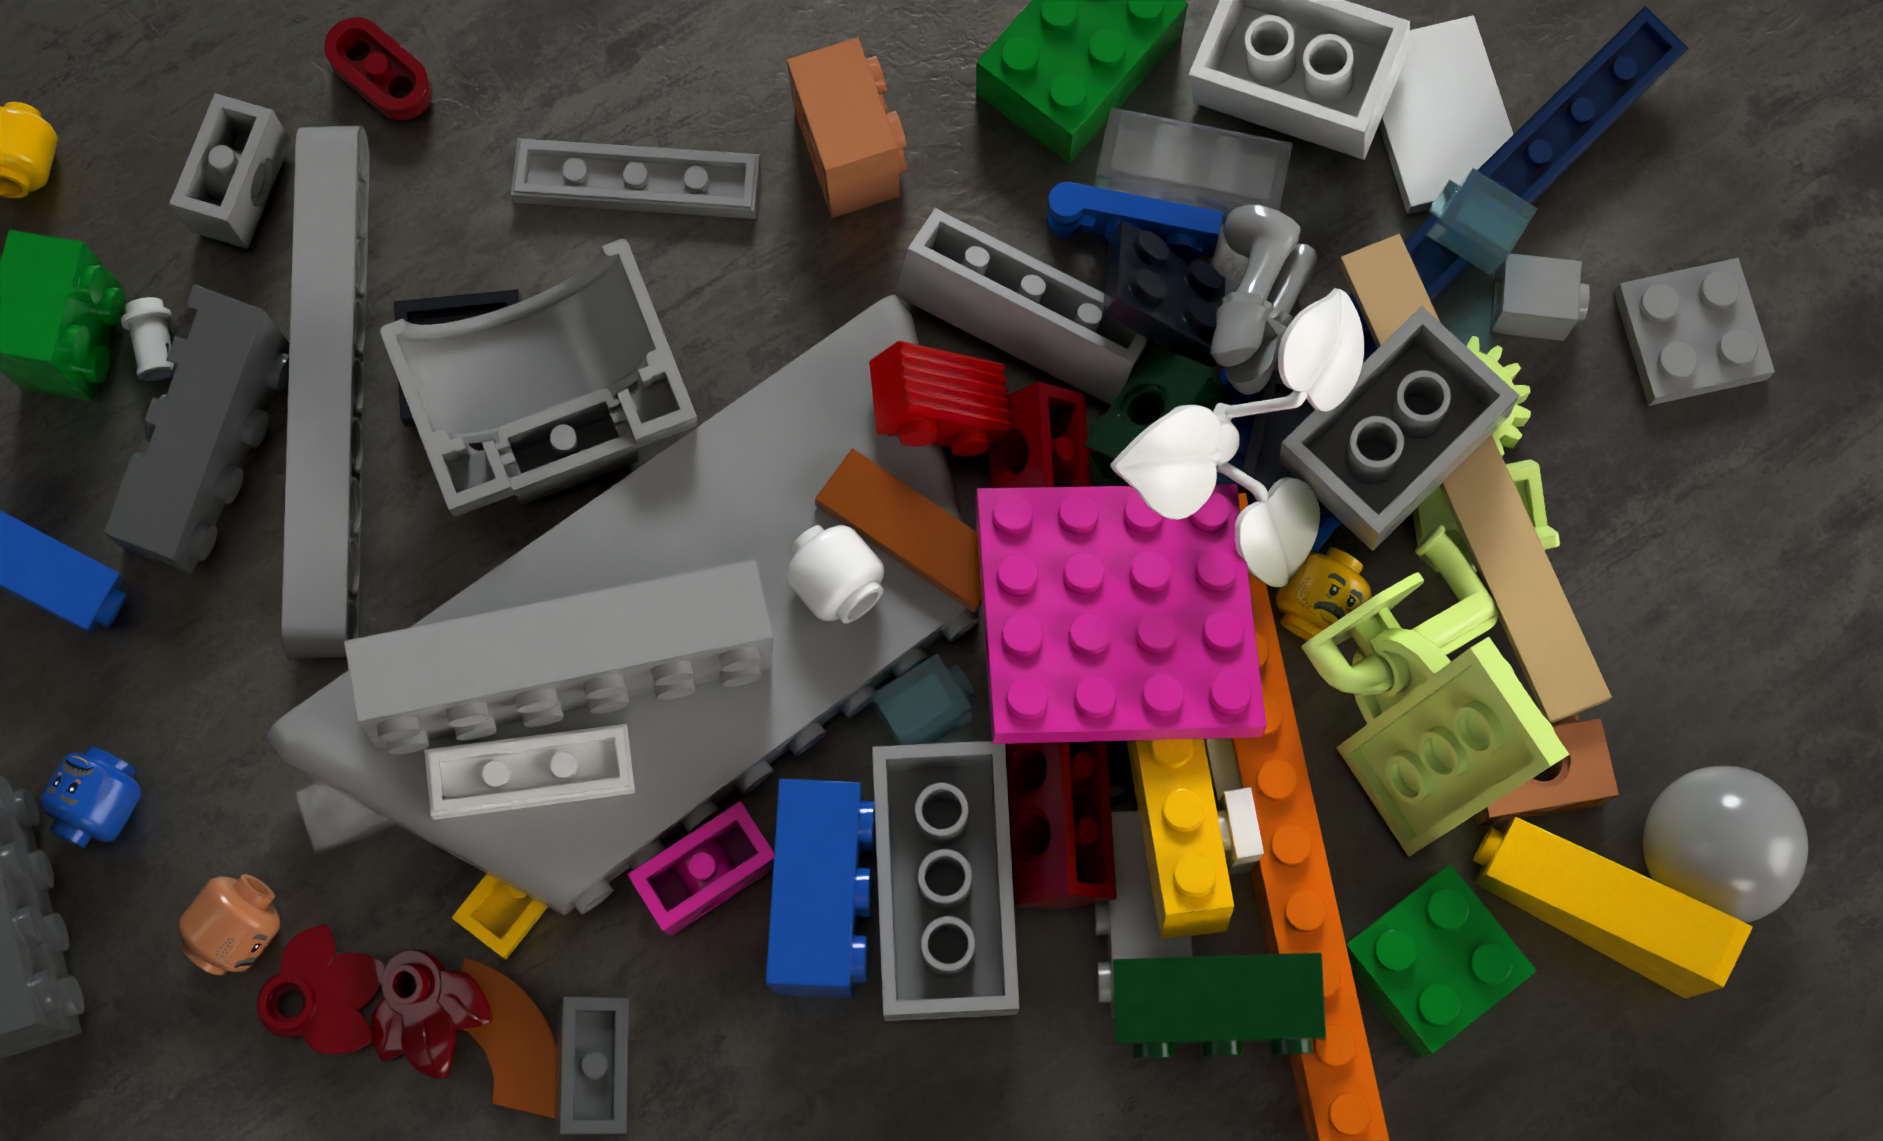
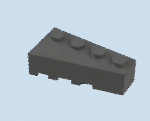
(200, 432)

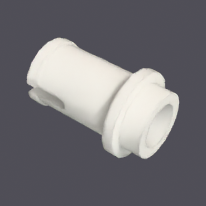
(150, 337)

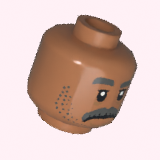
(229, 924)

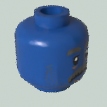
(90, 797)

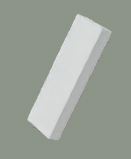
(529, 771)

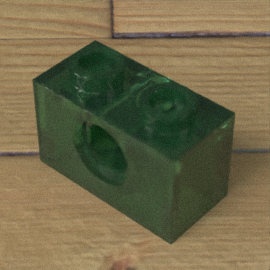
(1152, 391)

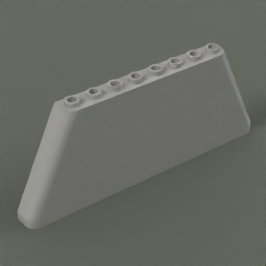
(708, 501)

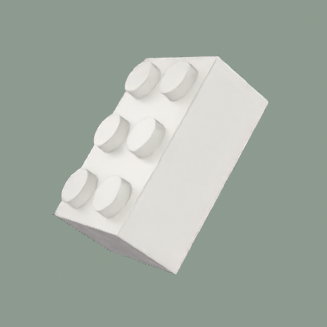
(1302, 68)

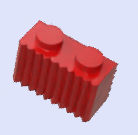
(939, 398)

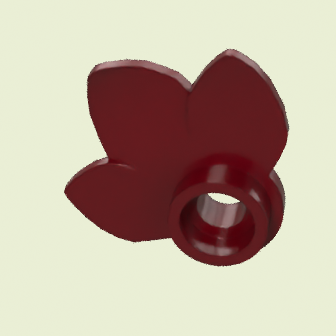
(331, 992)
(427, 1021)

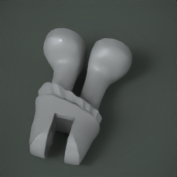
(1258, 312)

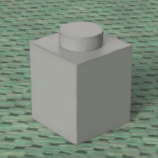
(1538, 297)

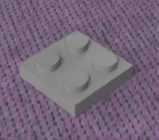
(1693, 331)

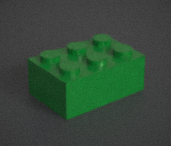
(1072, 62)

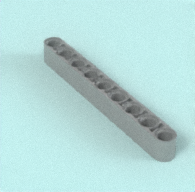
(326, 393)

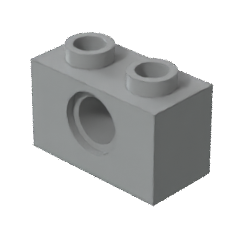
(230, 170)

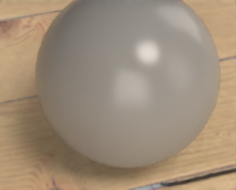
(1727, 841)

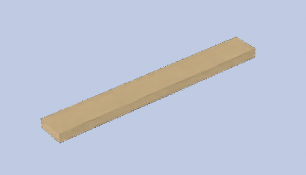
(1491, 515)

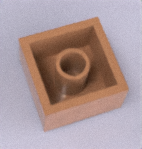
(848, 126)

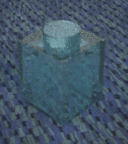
(1479, 220)
(925, 703)

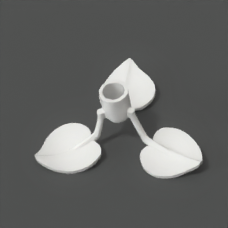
(1179, 455)

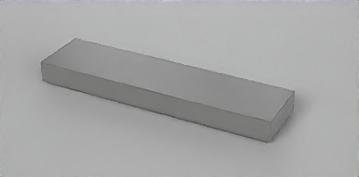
(636, 178)

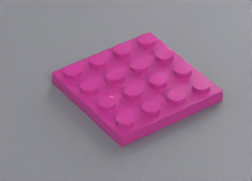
(1115, 618)

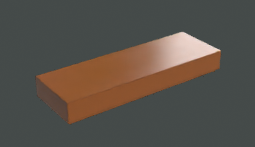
(905, 527)

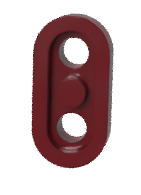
(382, 71)

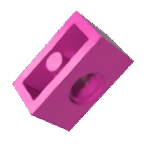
(703, 869)

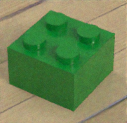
(56, 315)
(1436, 962)

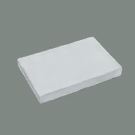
(1442, 112)

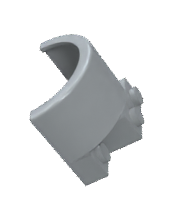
(542, 386)

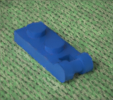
(1100, 211)

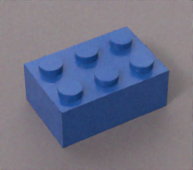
(820, 889)

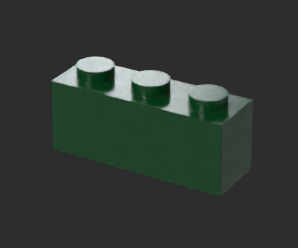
(1219, 1003)

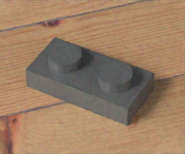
(592, 1066)

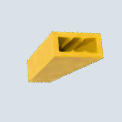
(1612, 908)

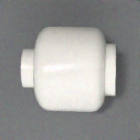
(835, 573)

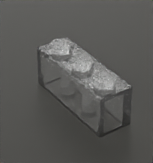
(1191, 163)

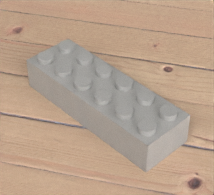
(560, 657)

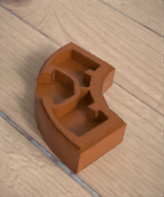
(516, 1044)

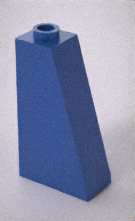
(57, 577)

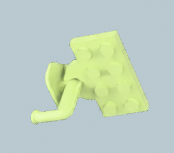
(1437, 730)

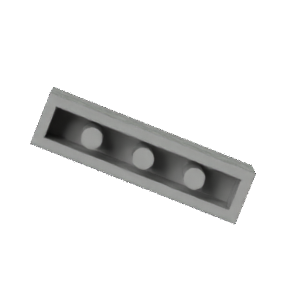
(1019, 306)

